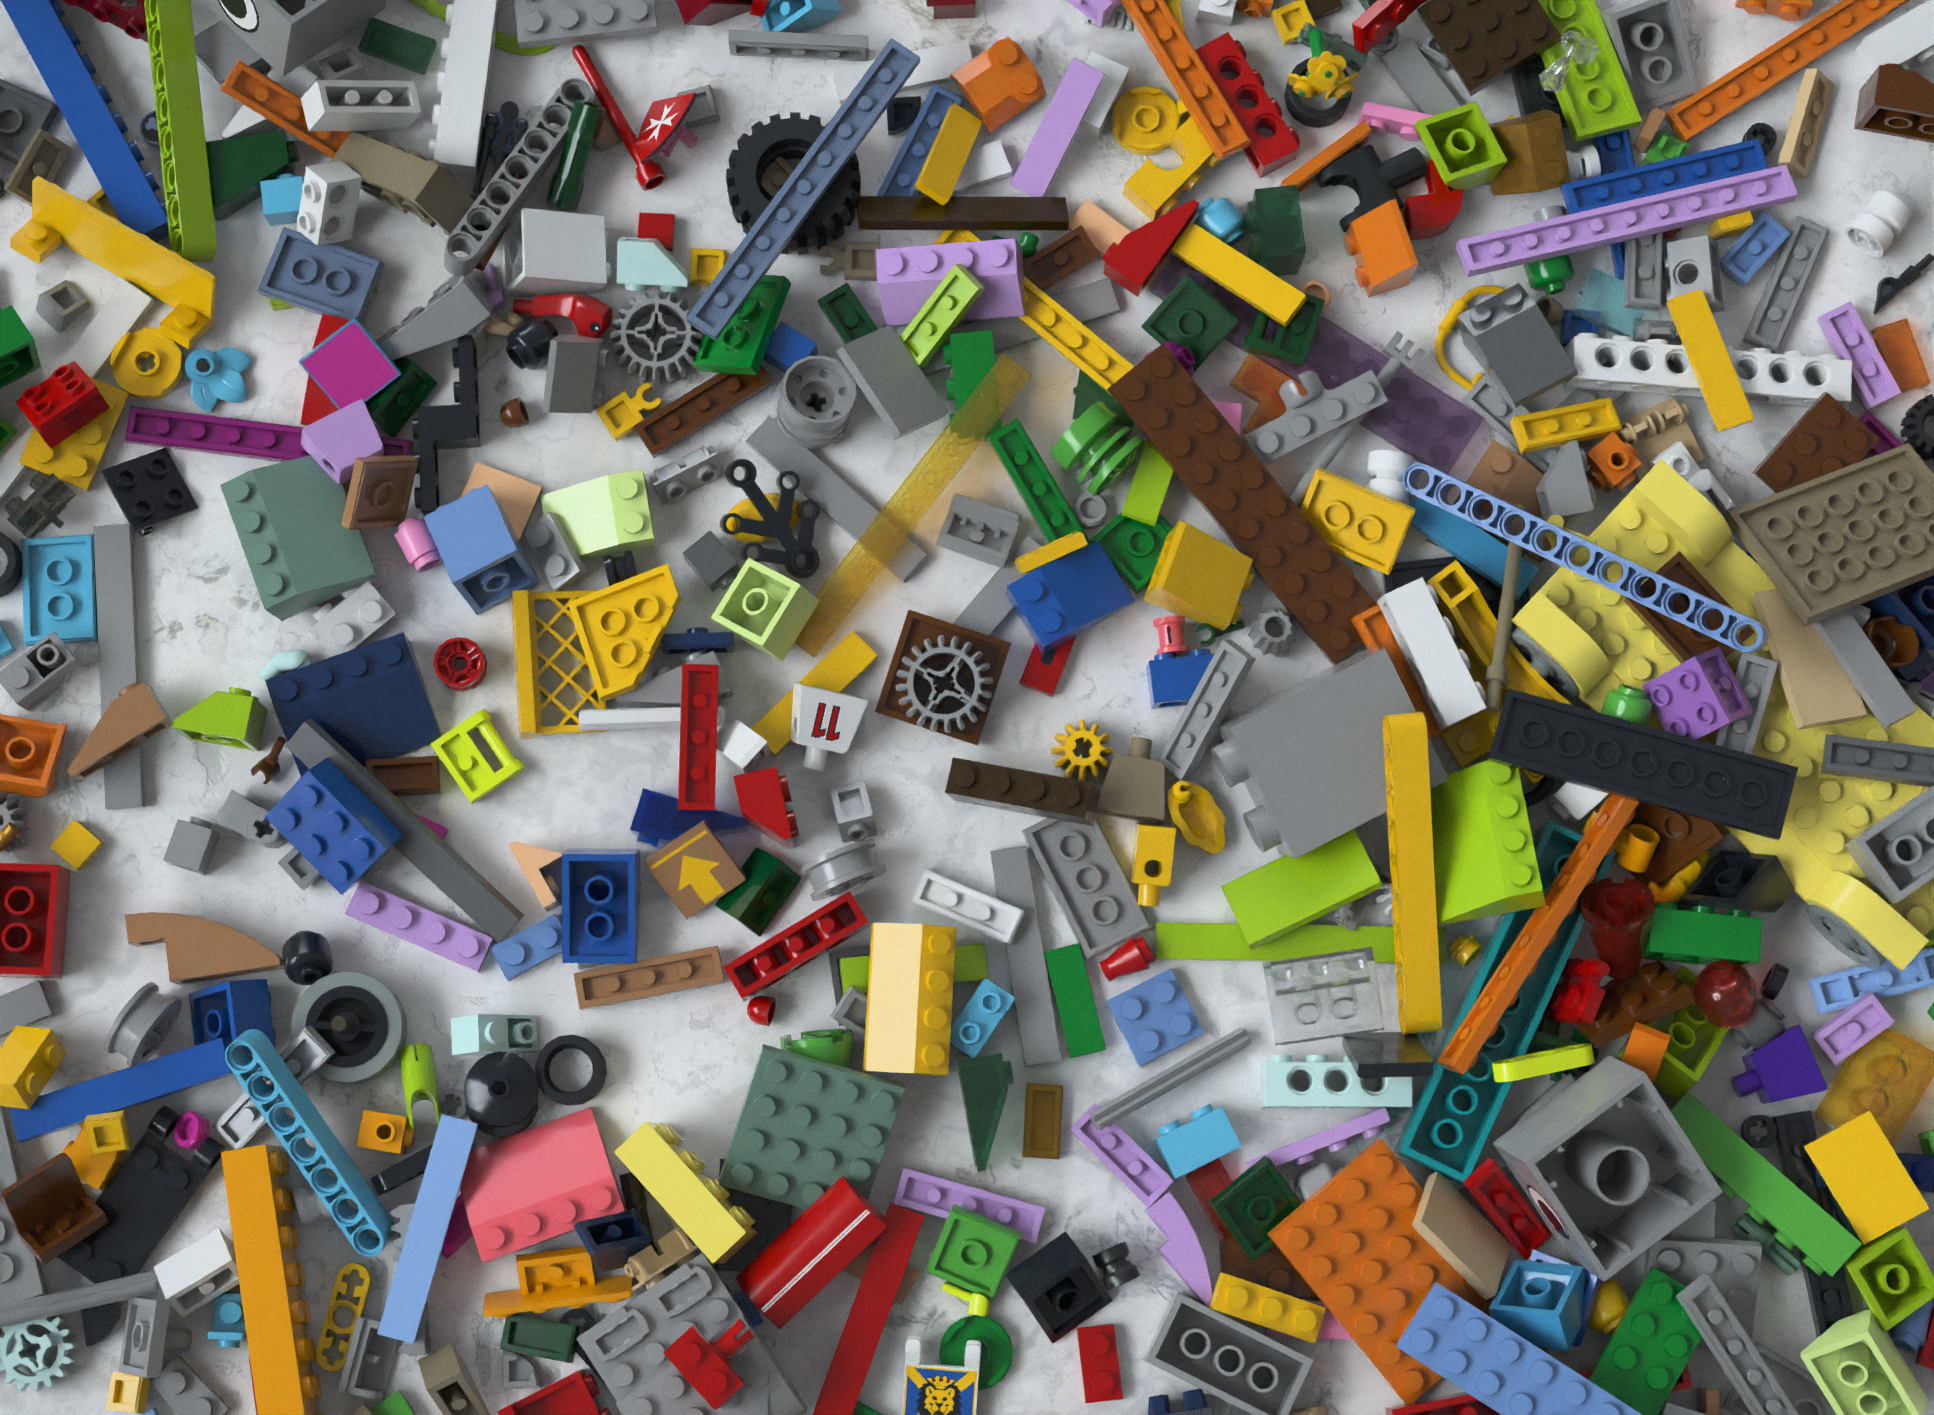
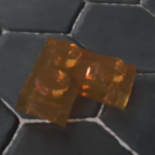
(1262, 385)

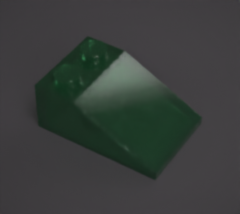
(984, 1092)

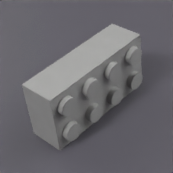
(1227, 1358)

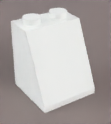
(554, 253)

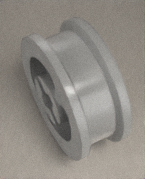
(843, 869)
(142, 1024)

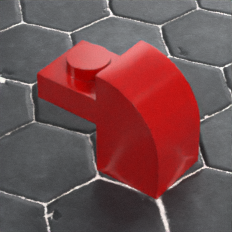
(1433, 212)

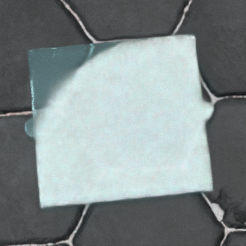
(1603, 304)

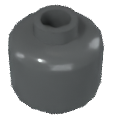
(1761, 1027)

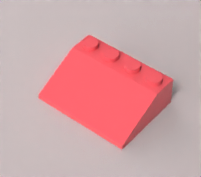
(538, 1185)

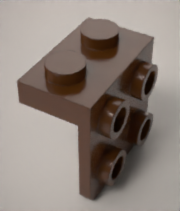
(52, 1209)

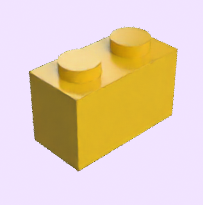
(27, 1065)

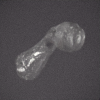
(1553, 77)

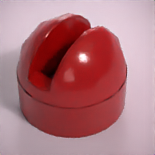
(761, 1010)

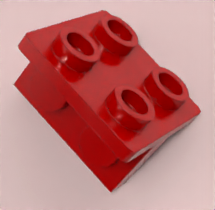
(62, 404)

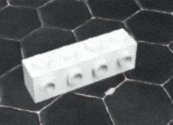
(1432, 653)

